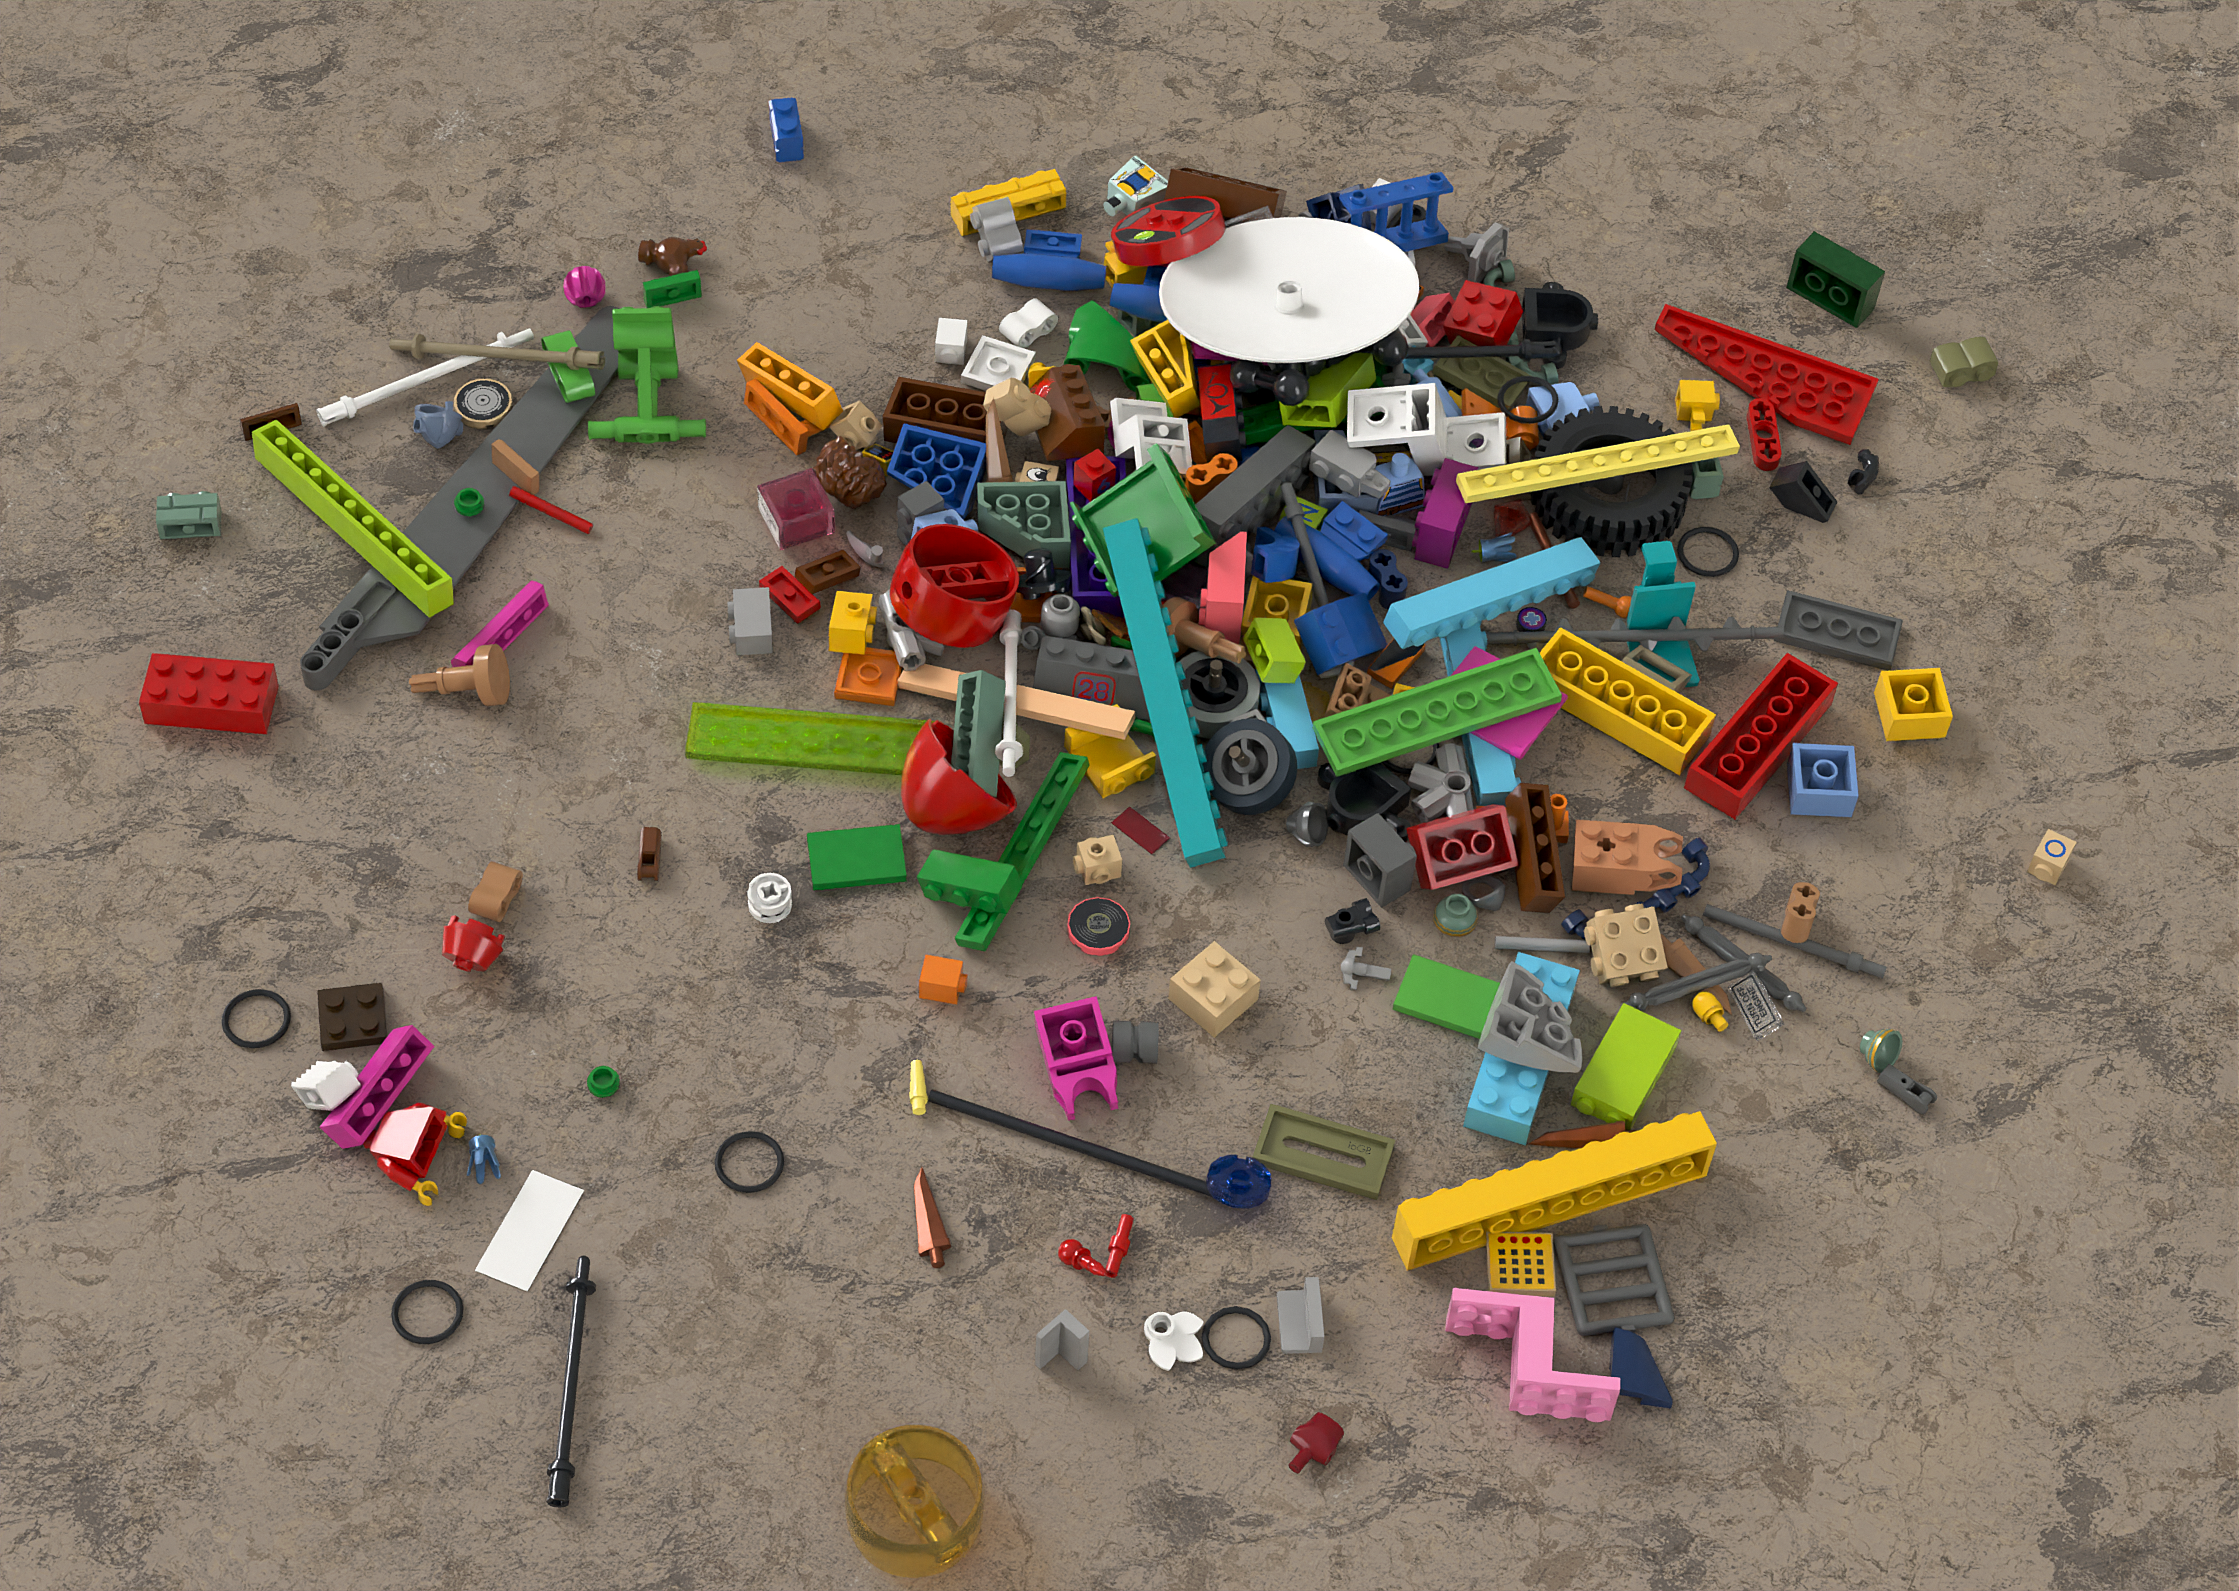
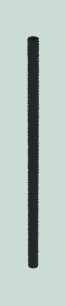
(1069, 1142)

